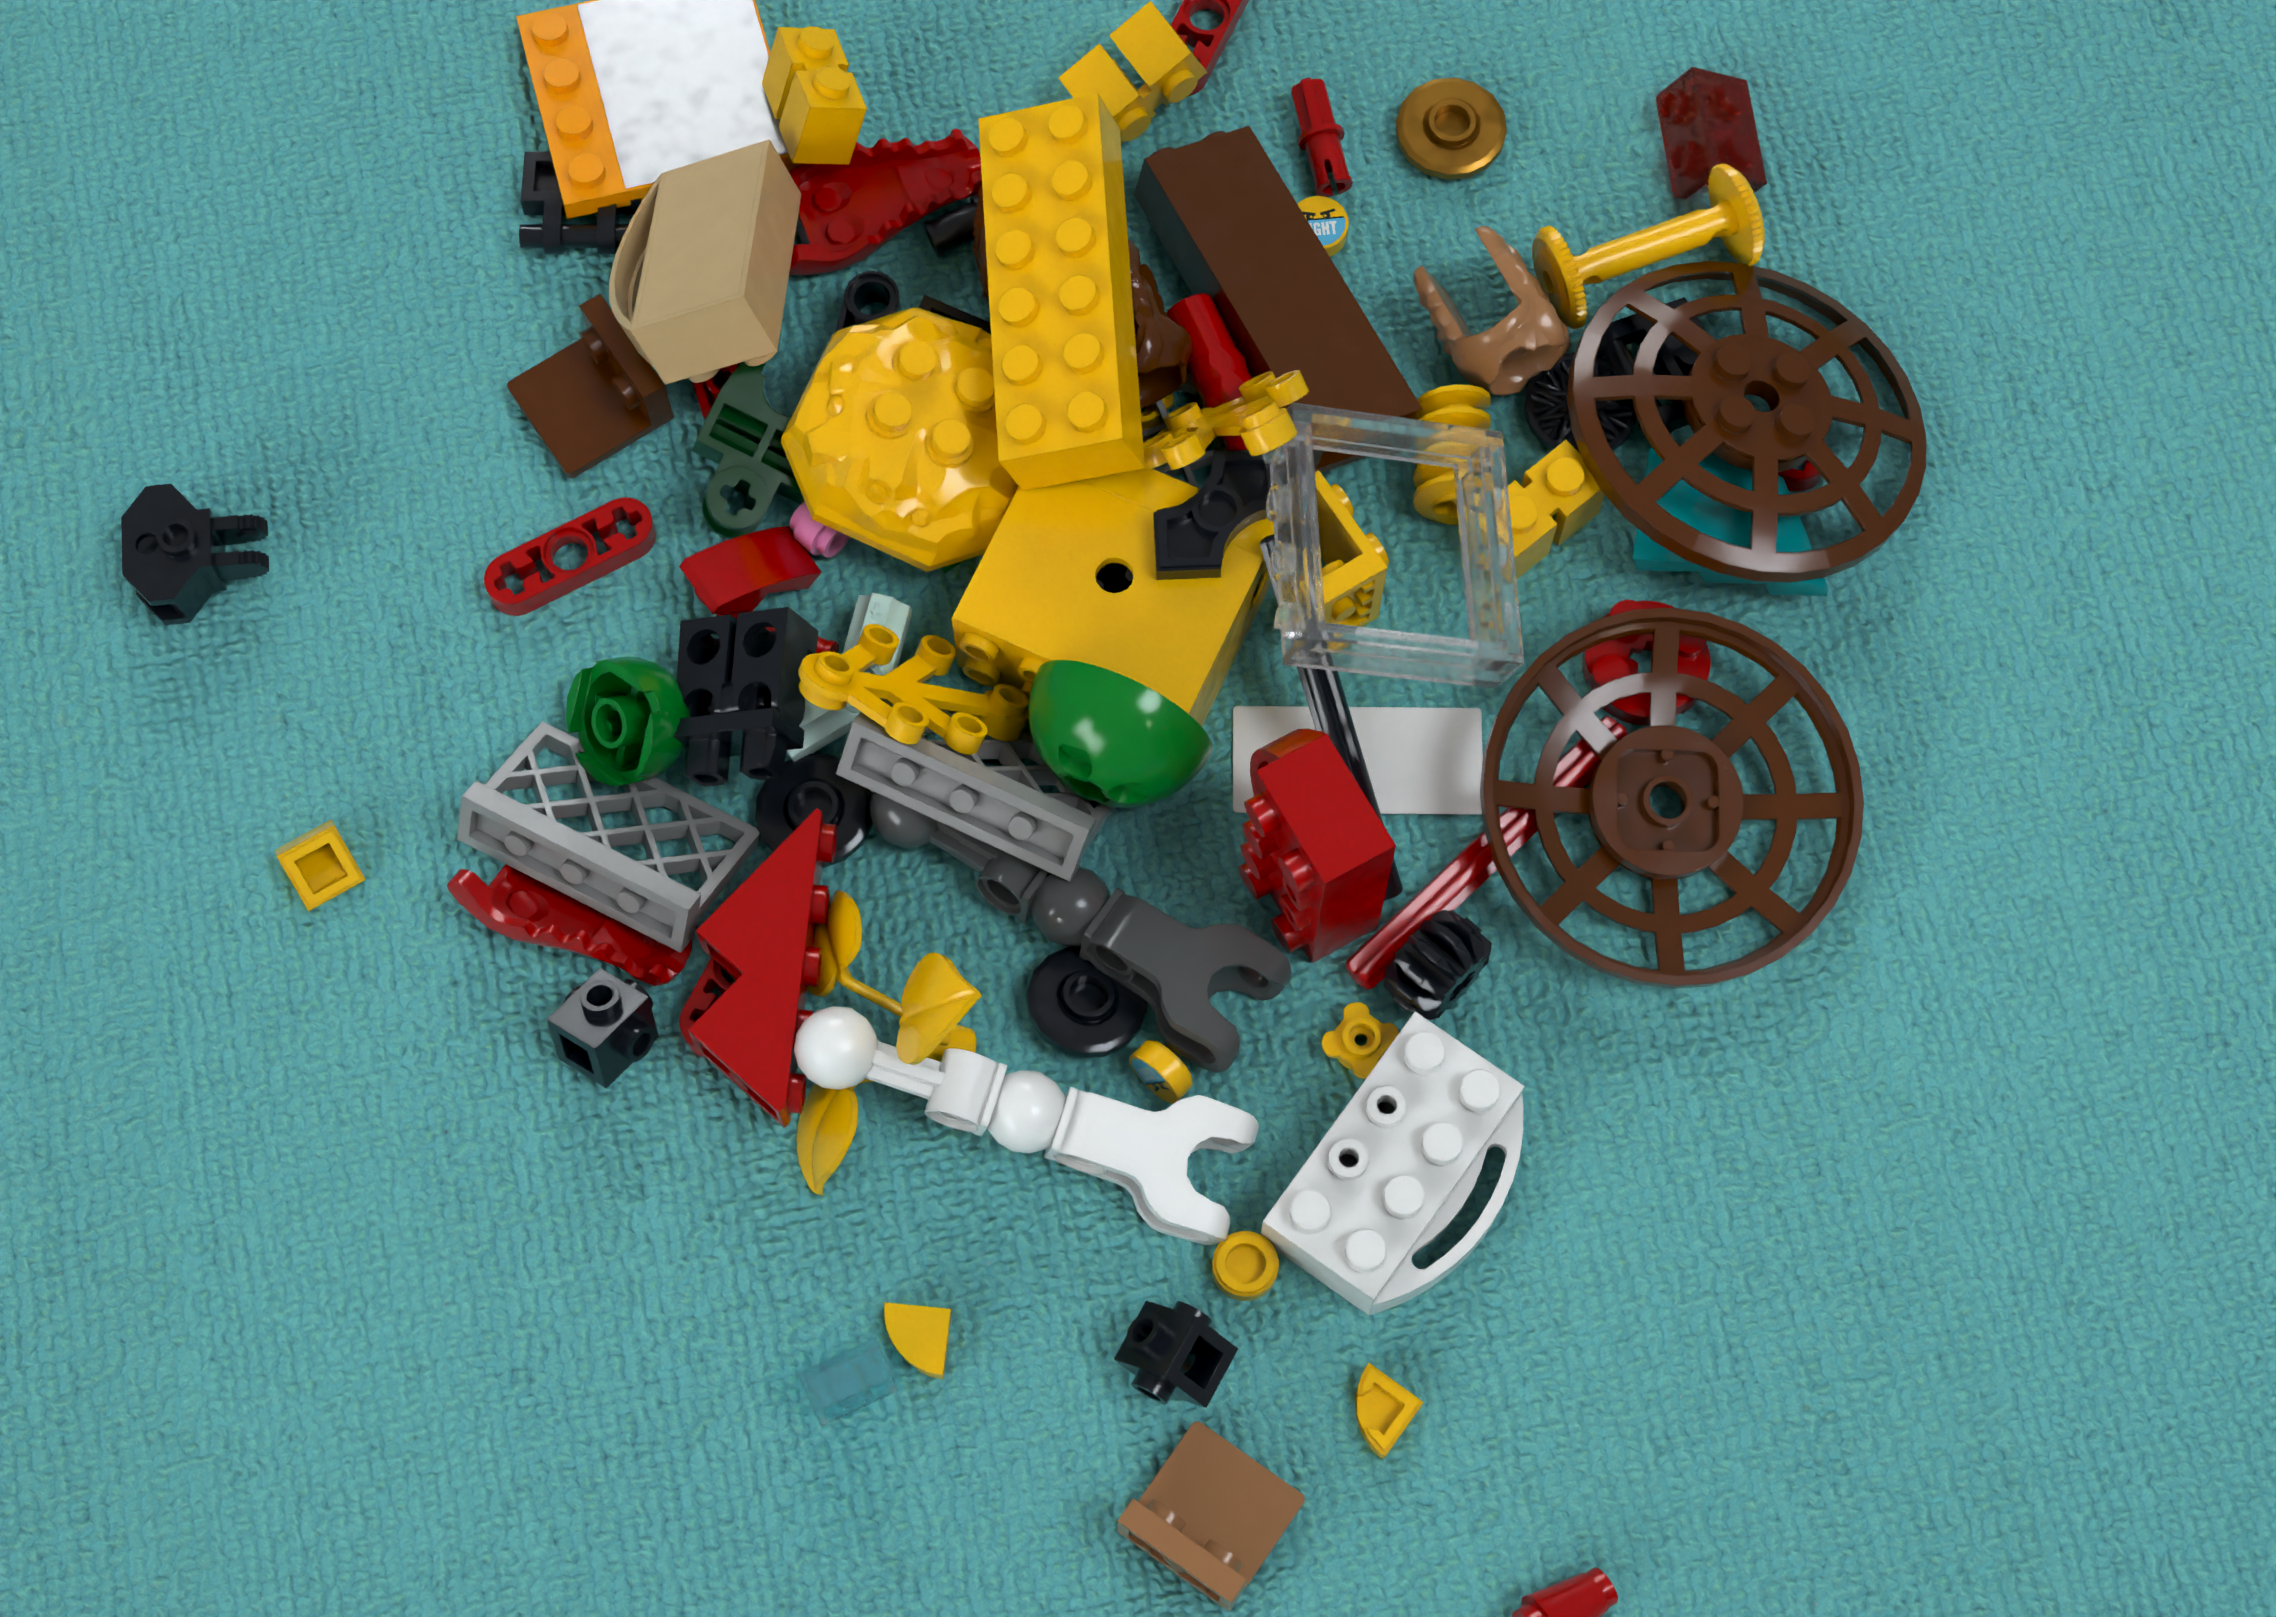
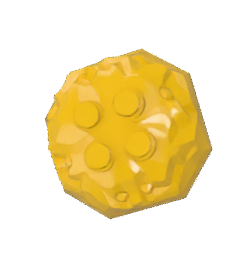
(903, 439)

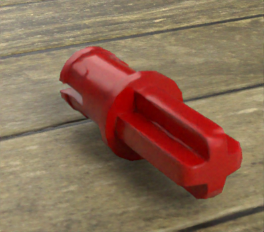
(1320, 136)

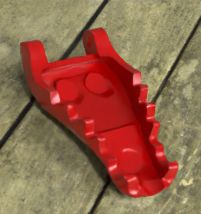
(882, 191)
(546, 917)

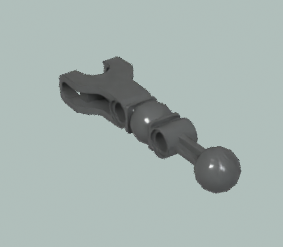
(1118, 934)

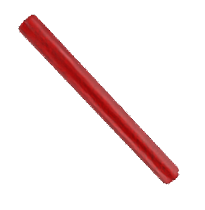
(1466, 870)

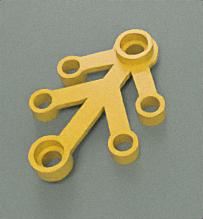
(1252, 417)
(838, 679)

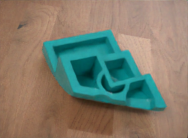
(1724, 524)

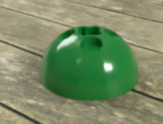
(1112, 735)

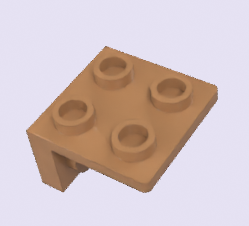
(1211, 1515)

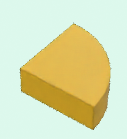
(920, 1335)
(1383, 1410)

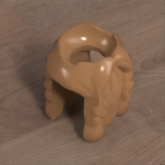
(1531, 328)

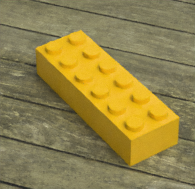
(1060, 293)

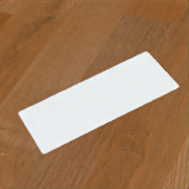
(1412, 754)

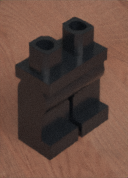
(742, 692)

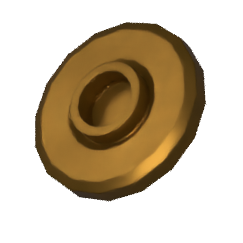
(1451, 128)

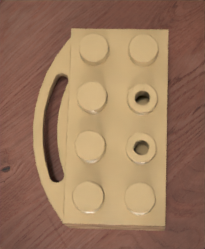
(708, 264)

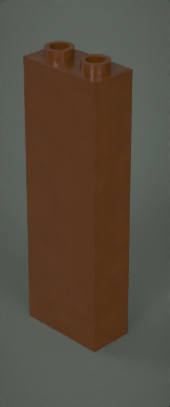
(1270, 277)

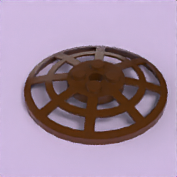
(1738, 432)
(1697, 773)

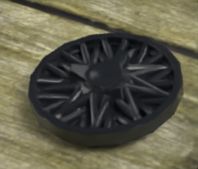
(1549, 414)
(812, 785)
(1082, 1007)

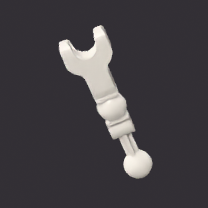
(1030, 1114)

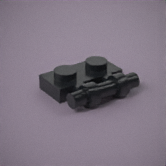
(542, 197)

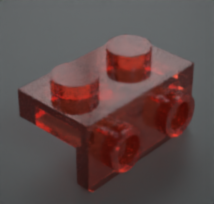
(1707, 123)

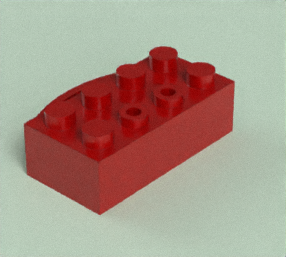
(1314, 845)

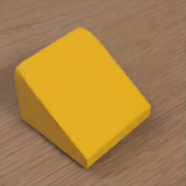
(319, 865)

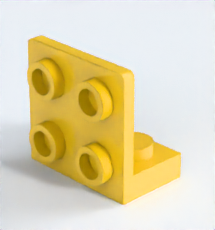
(1354, 560)

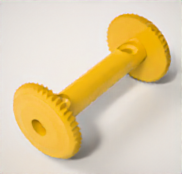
(1732, 216)

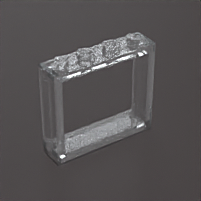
(1485, 544)

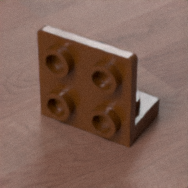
(592, 394)

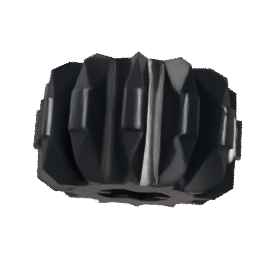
(1437, 964)

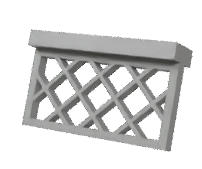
(987, 803)
(584, 862)

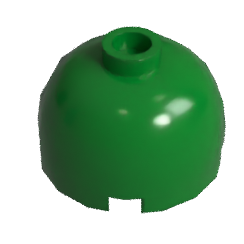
(626, 719)

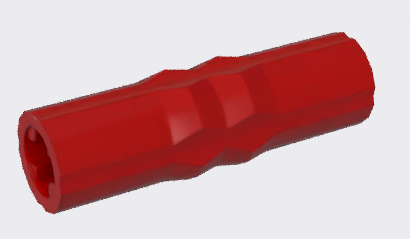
(1215, 363)

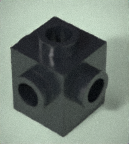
(604, 1027)
(1175, 1354)

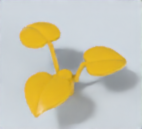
(929, 1013)

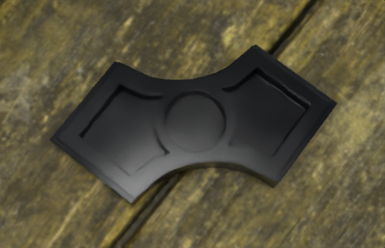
(1196, 534)

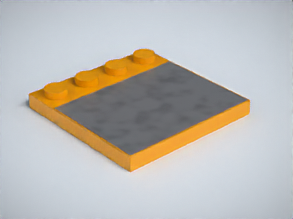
(645, 91)

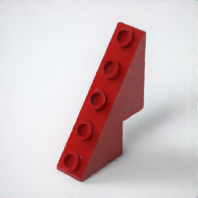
(766, 945)

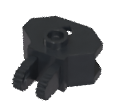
(179, 552)

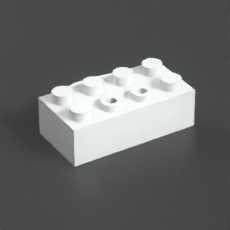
(1400, 1170)

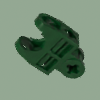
(746, 443)

